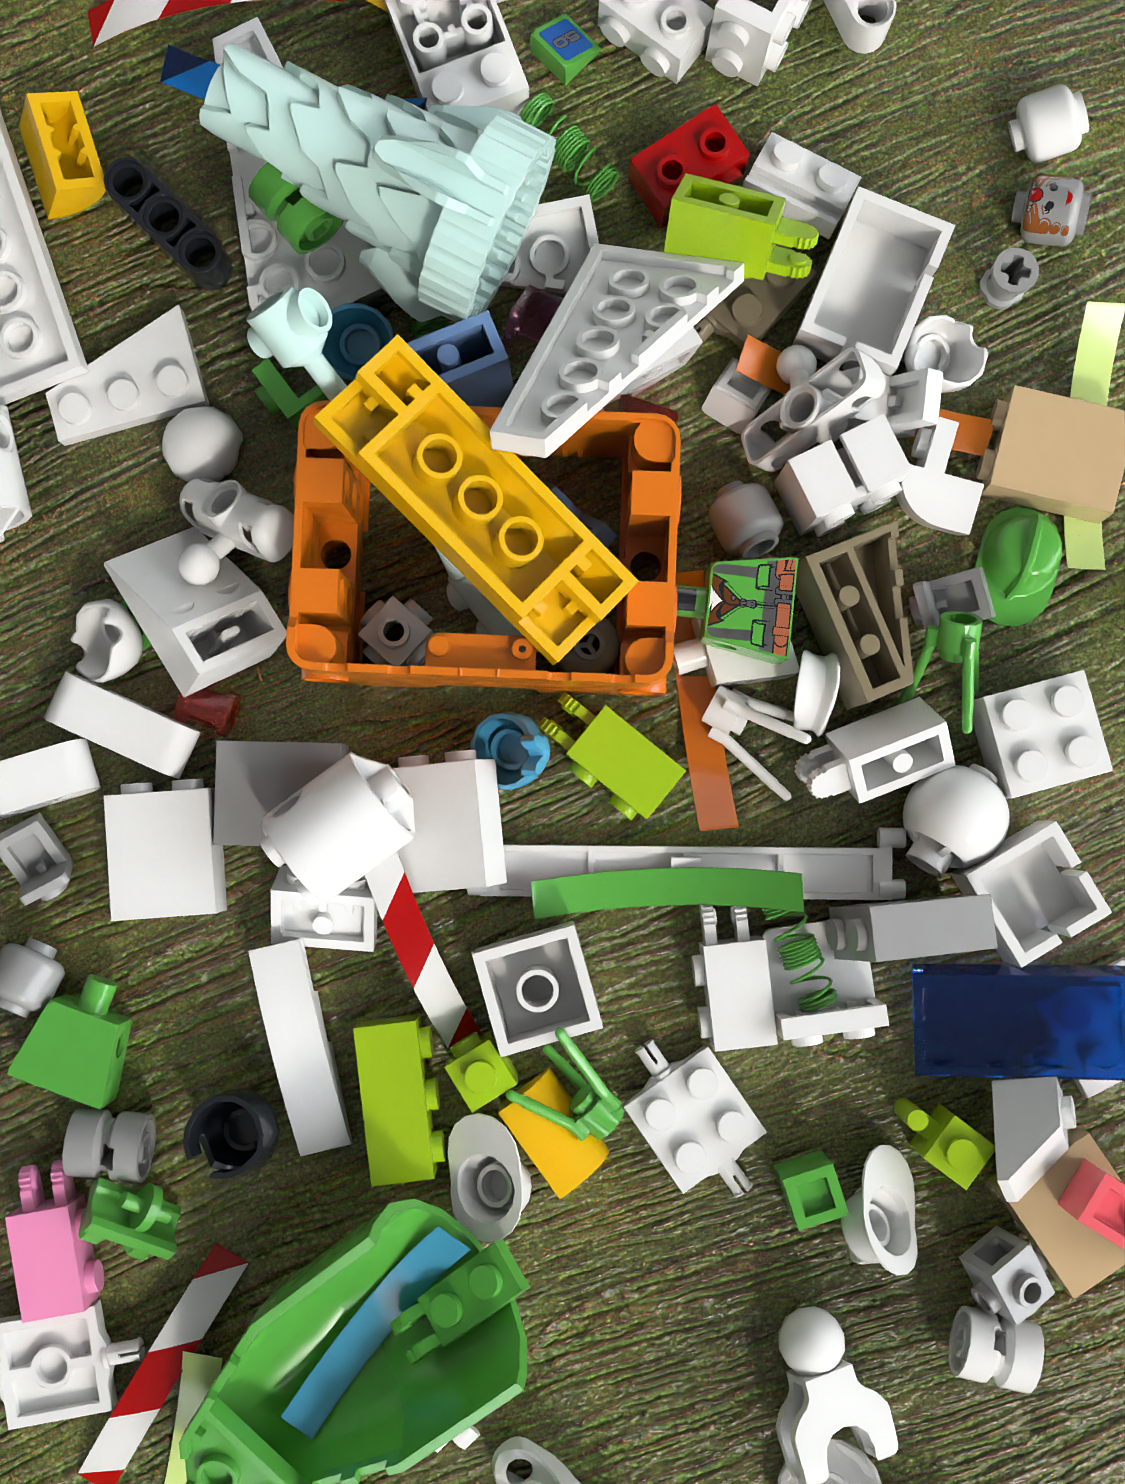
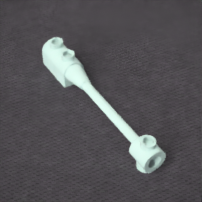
(295, 331)

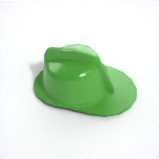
(1020, 564)

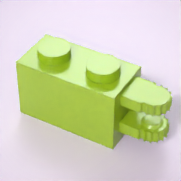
(737, 226)
(616, 758)

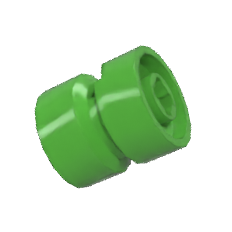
(297, 219)

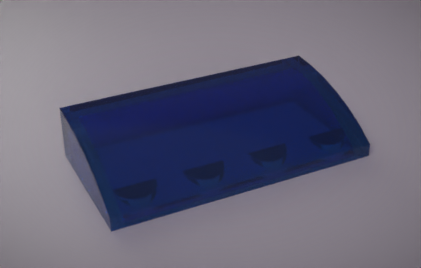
(1019, 1021)

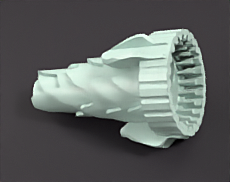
(429, 189)

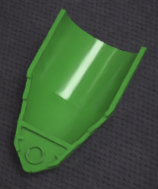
(390, 1409)

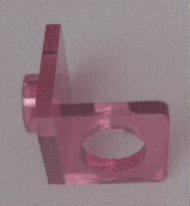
(530, 316)

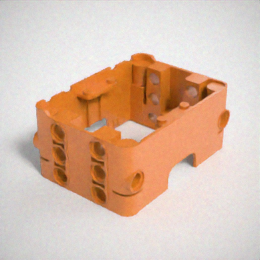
(329, 603)

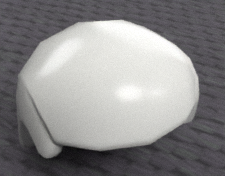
(948, 348)
(202, 444)
(108, 639)

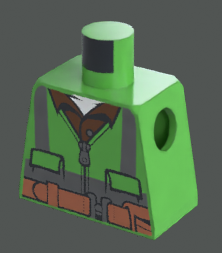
(744, 607)

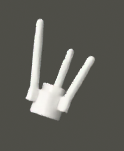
(731, 712)

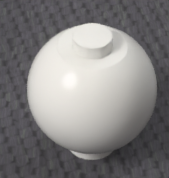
(955, 819)

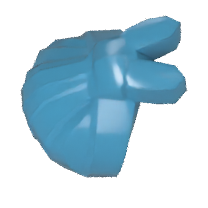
(355, 338)
(515, 745)

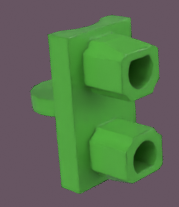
(131, 1218)

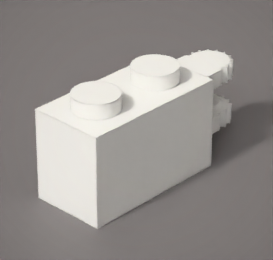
(879, 753)
(735, 985)

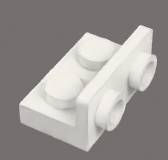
(341, 923)

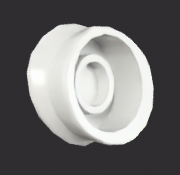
(816, 691)

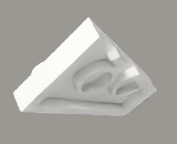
(554, 246)
(131, 384)

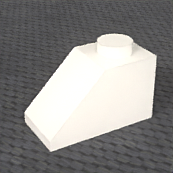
(1029, 1131)

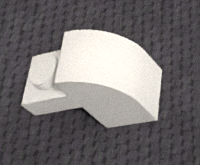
(907, 401)
(930, 494)

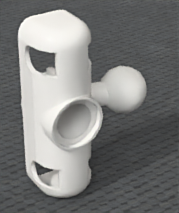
(814, 406)
(233, 521)

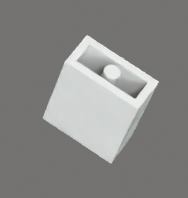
(454, 823)
(163, 852)

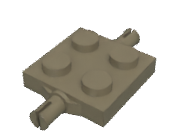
(754, 307)

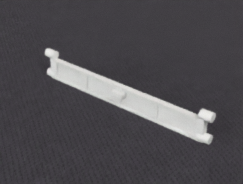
(825, 871)

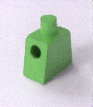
(77, 1046)

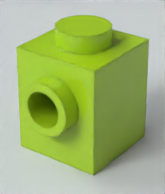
(480, 1070)

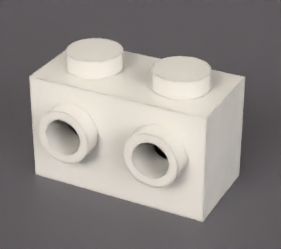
(661, 32)

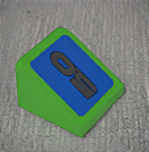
(563, 47)

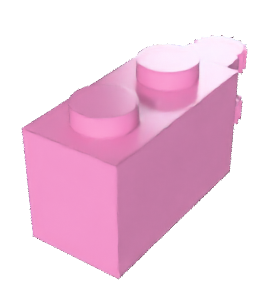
(49, 1260)

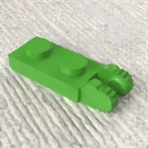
(464, 1299)

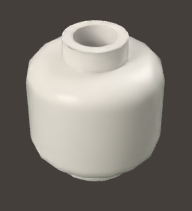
(1049, 123)

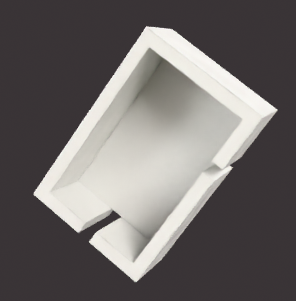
(869, 281)

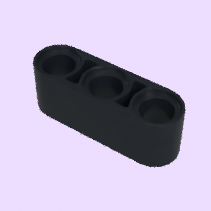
(156, 205)

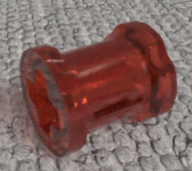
(209, 709)

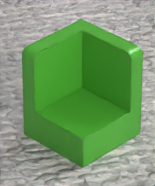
(811, 1190)

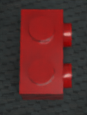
(699, 147)

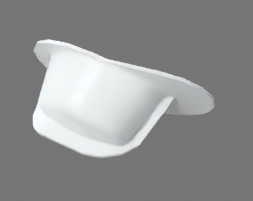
(486, 1177)
(883, 1214)

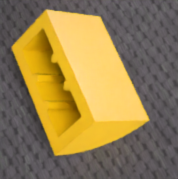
(61, 152)
(553, 1149)

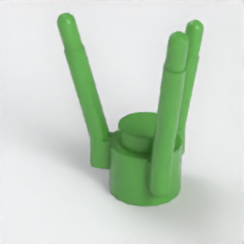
(958, 643)
(594, 1106)

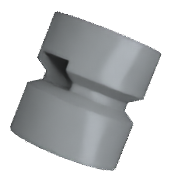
(109, 1144)

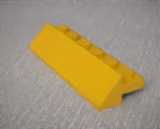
(474, 500)

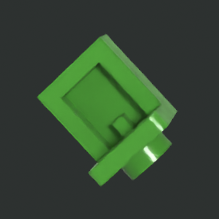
(279, 396)

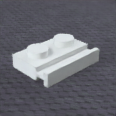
(812, 185)

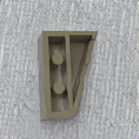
(858, 614)

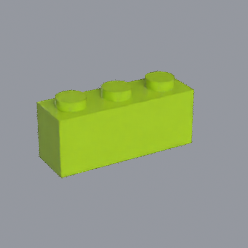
(398, 1099)

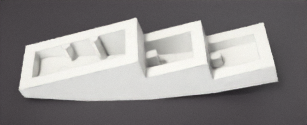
(300, 1047)

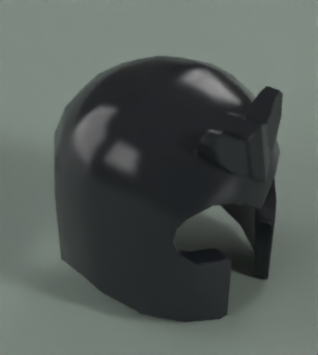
(235, 1133)

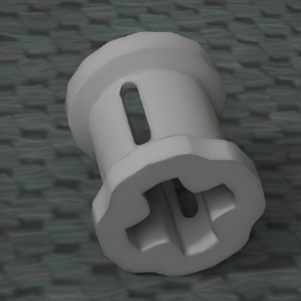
(1022, 273)

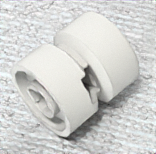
(989, 1348)

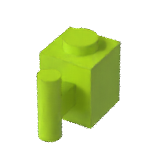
(946, 1141)

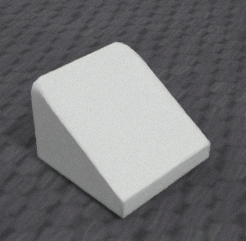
(735, 398)

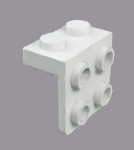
(751, 38)
(854, 1011)

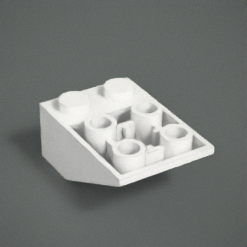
(459, 53)
(196, 629)

